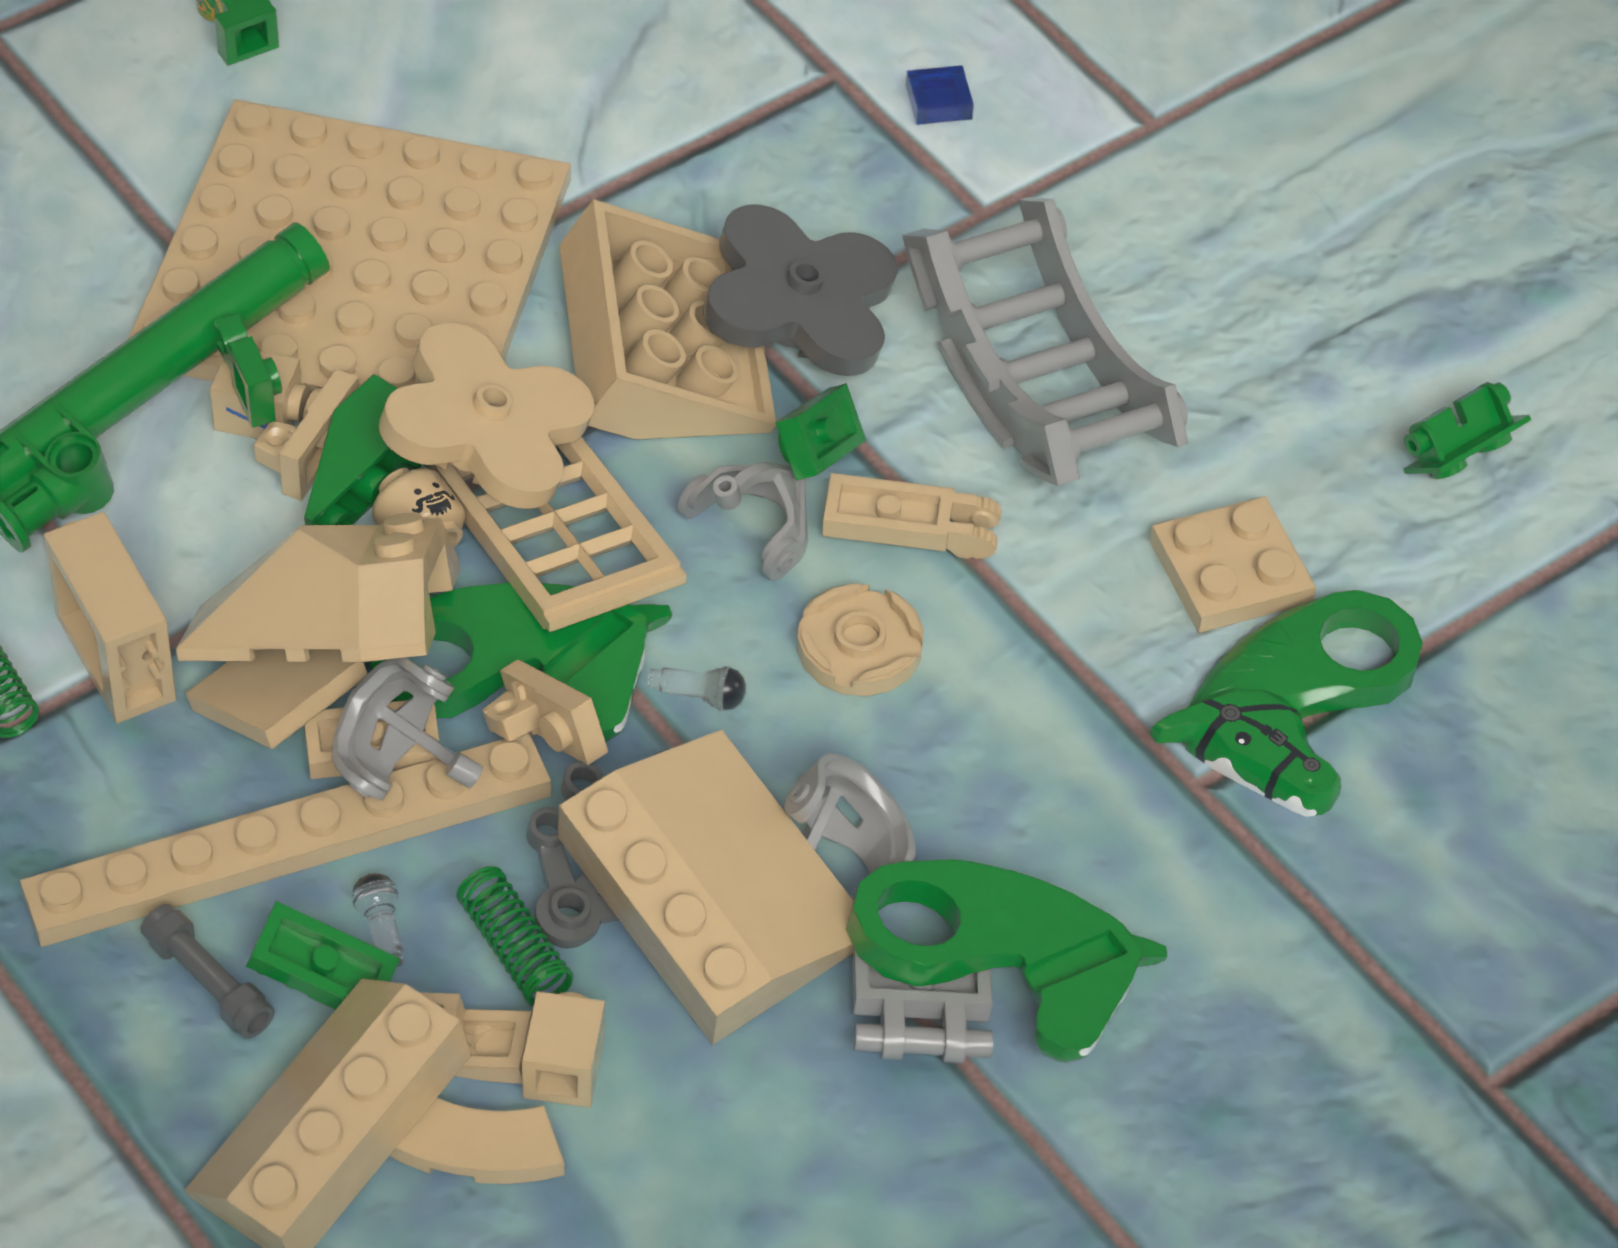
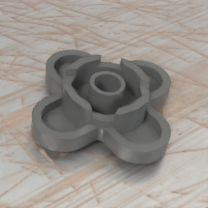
(800, 290)

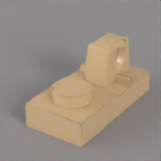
(298, 449)
(546, 708)

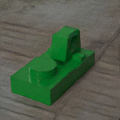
(820, 432)
(316, 956)

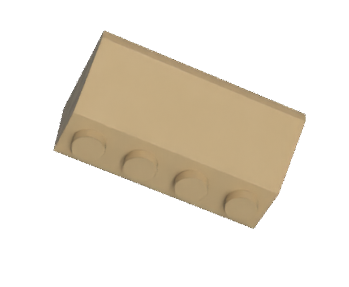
(333, 1116)

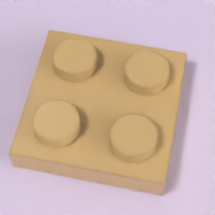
(1232, 564)

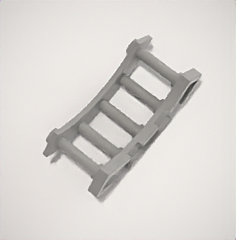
(992, 383)

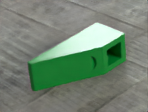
(353, 458)

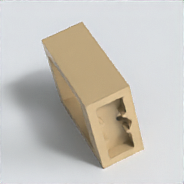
(110, 617)

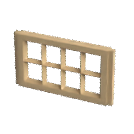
(590, 599)

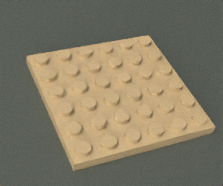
(406, 220)

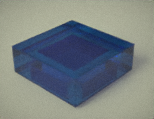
(939, 95)

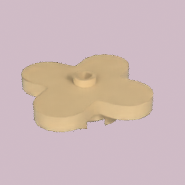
(486, 416)

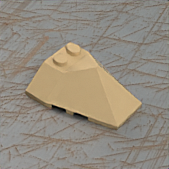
(332, 591)

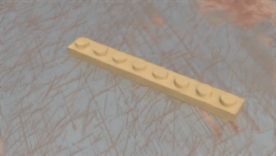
(277, 841)

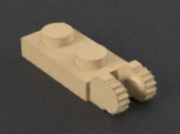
(910, 516)

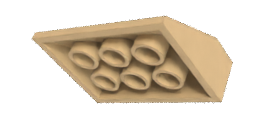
(643, 335)
(709, 880)

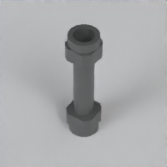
(240, 1005)

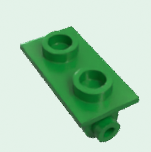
(1445, 445)

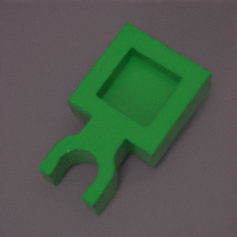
(252, 377)

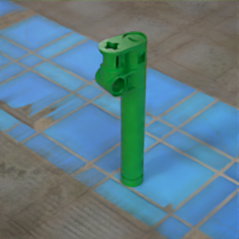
(51, 450)

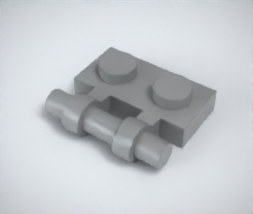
(893, 1001)

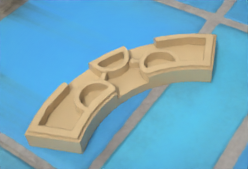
(483, 1144)

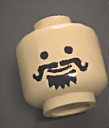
(422, 493)

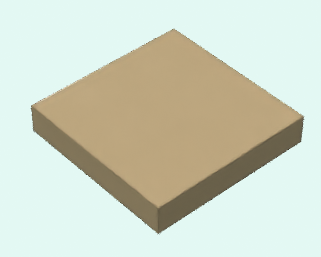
(272, 696)

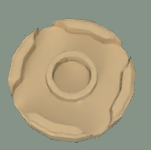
(859, 640)

